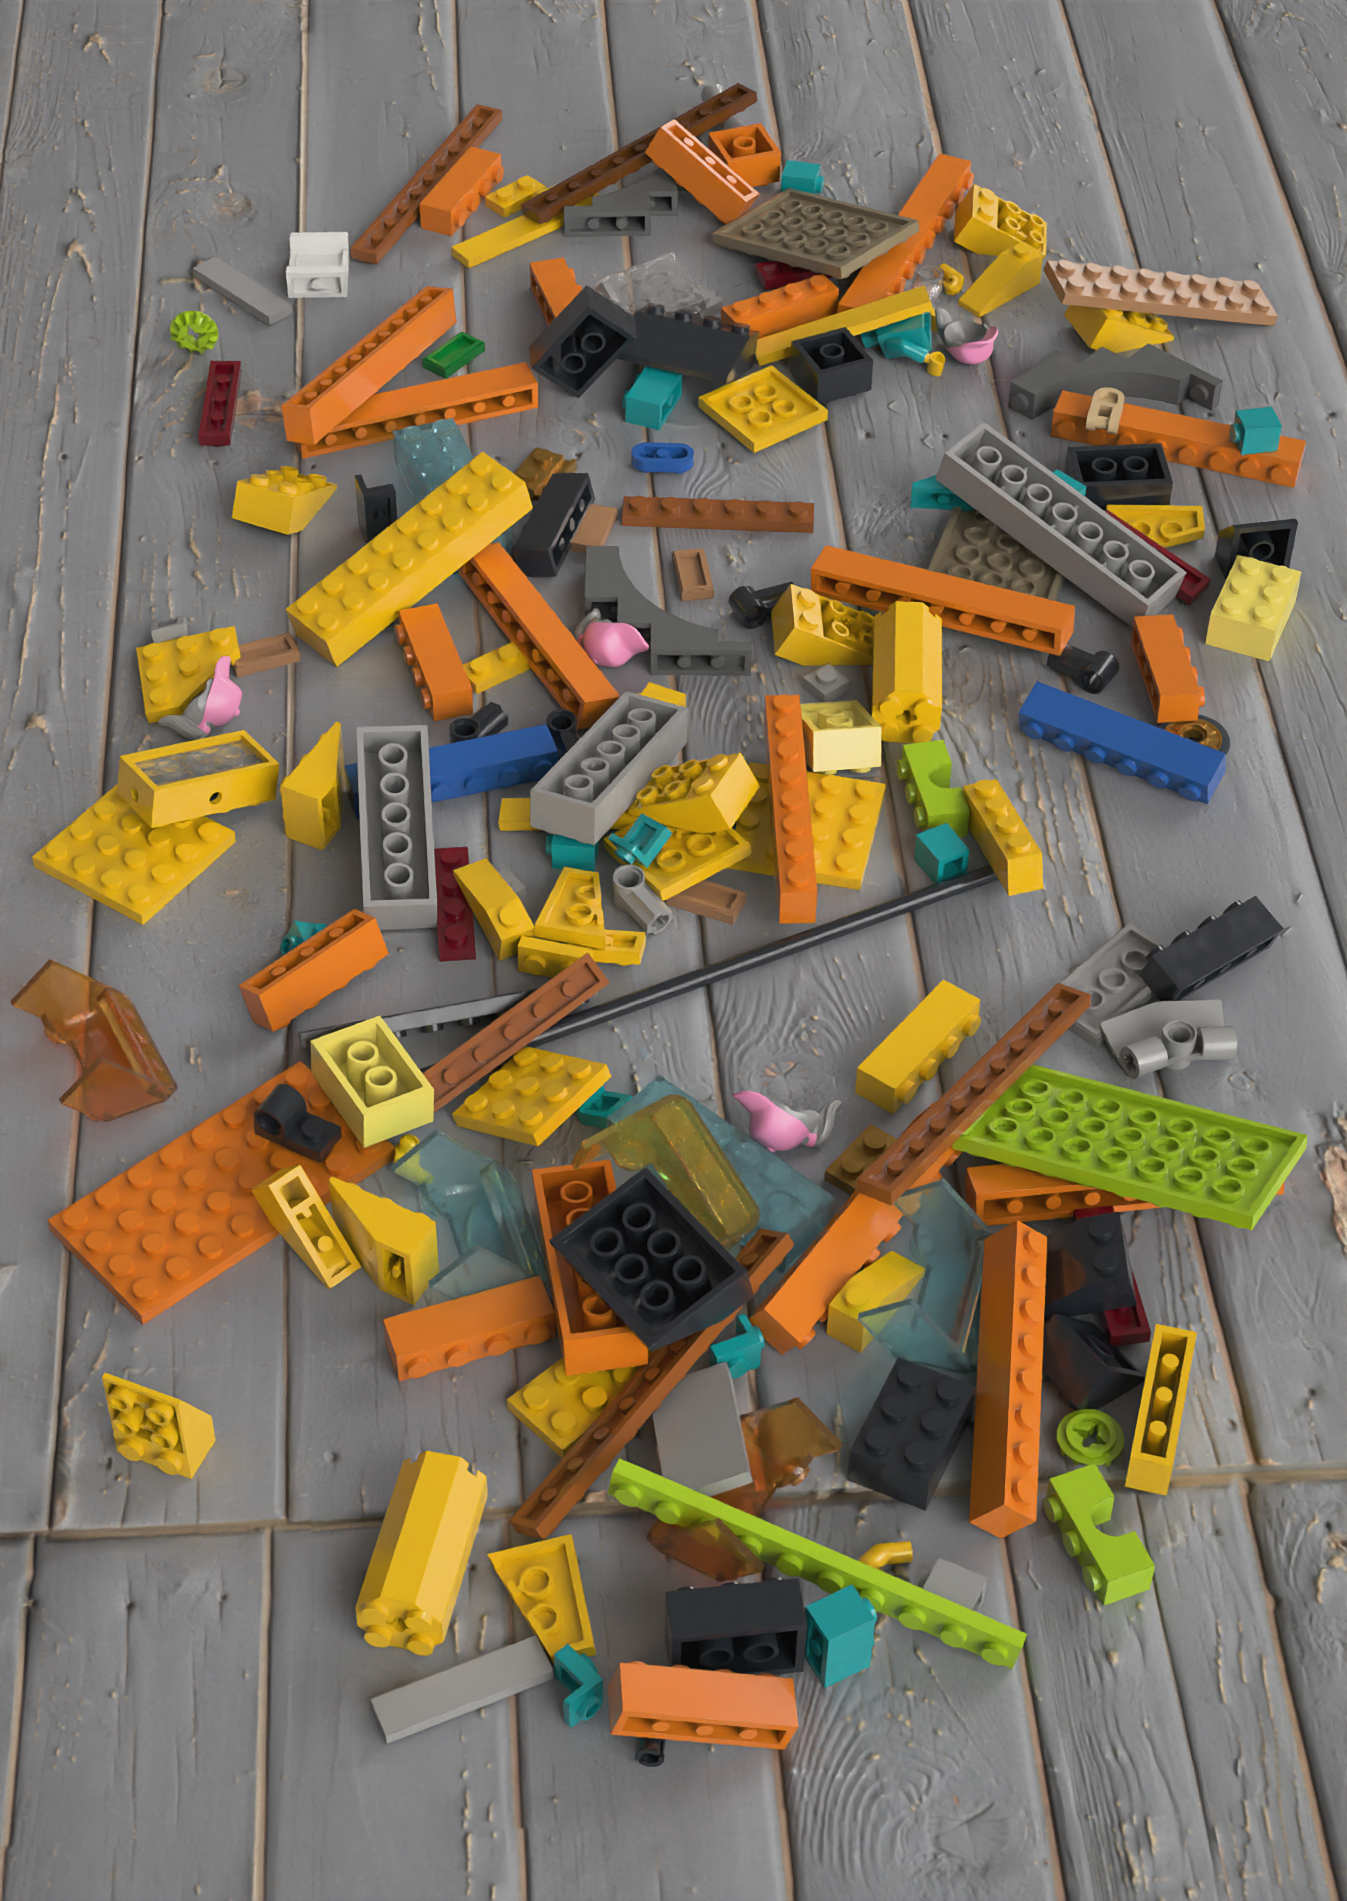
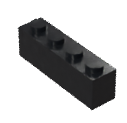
(553, 524)
(1210, 950)

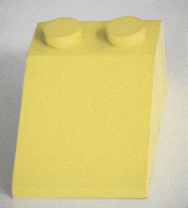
(840, 737)

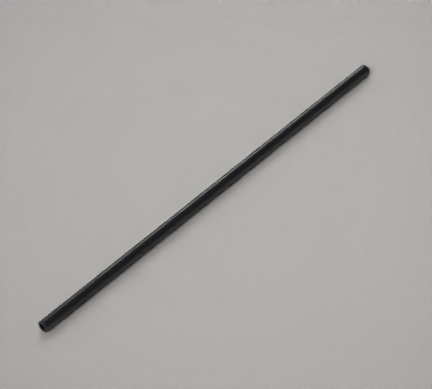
(762, 955)

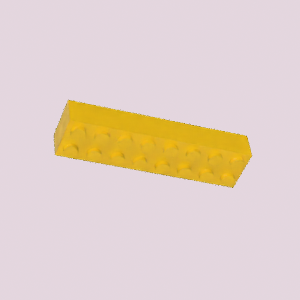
(409, 558)

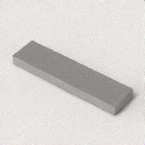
(242, 290)
(461, 1689)

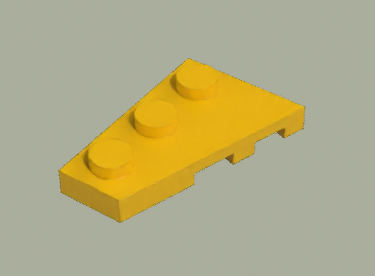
(1163, 523)
(573, 910)
(548, 1592)

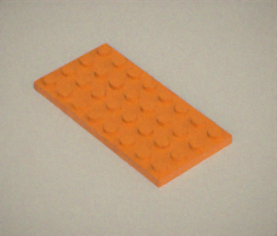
(192, 1205)

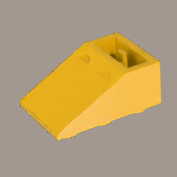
(994, 225)
(1117, 328)
(281, 499)
(820, 630)
(315, 792)
(698, 794)
(387, 1239)
(157, 1427)

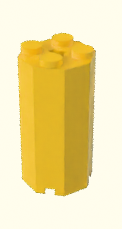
(907, 673)
(421, 1553)

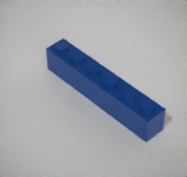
(1122, 742)
(480, 764)

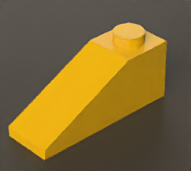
(1004, 279)
(495, 907)
(306, 1224)
(877, 1285)

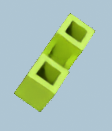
(927, 786)
(1110, 1564)

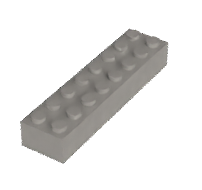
(1059, 525)

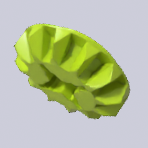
(200, 324)
(1082, 1424)

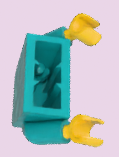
(909, 339)

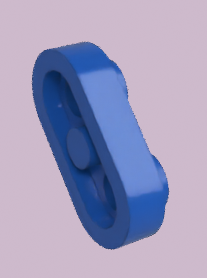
(662, 457)

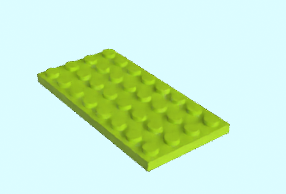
(1137, 1145)

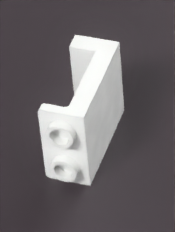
(318, 265)

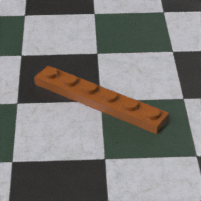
(718, 514)
(514, 1029)

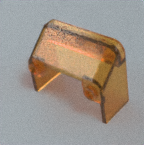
(108, 1038)
(779, 1450)

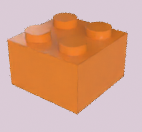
(748, 153)

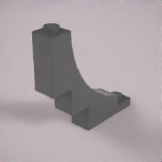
(626, 210)
(1145, 374)
(674, 643)

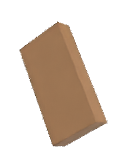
(594, 528)
(692, 574)
(266, 654)
(711, 901)

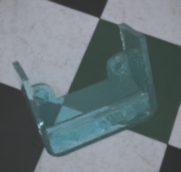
(483, 1213)
(946, 1319)

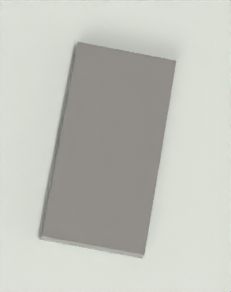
(1112, 981)
(702, 1433)

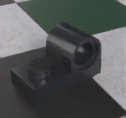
(286, 1122)

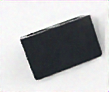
(374, 508)

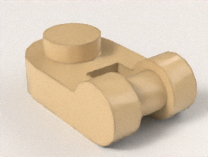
(1109, 405)

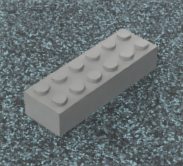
(608, 767)
(396, 826)

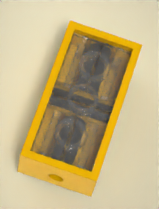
(197, 778)

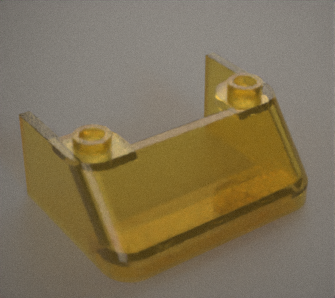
(687, 1161)

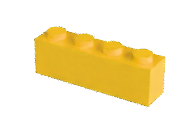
(1003, 838)
(918, 1047)
(1161, 1410)

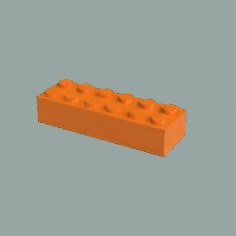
(587, 1328)

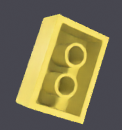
(1253, 608)
(372, 1081)

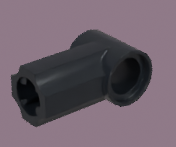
(755, 606)
(1090, 670)
(485, 722)
(563, 730)

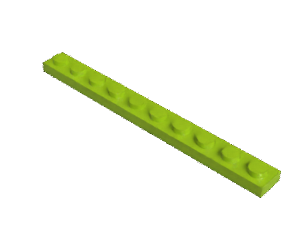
(822, 1566)

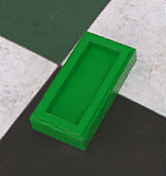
(453, 355)

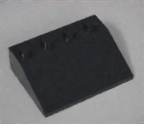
(691, 344)
(654, 1263)

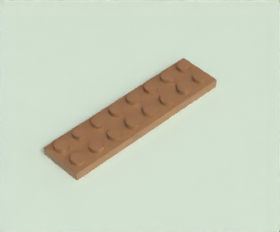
(1159, 292)

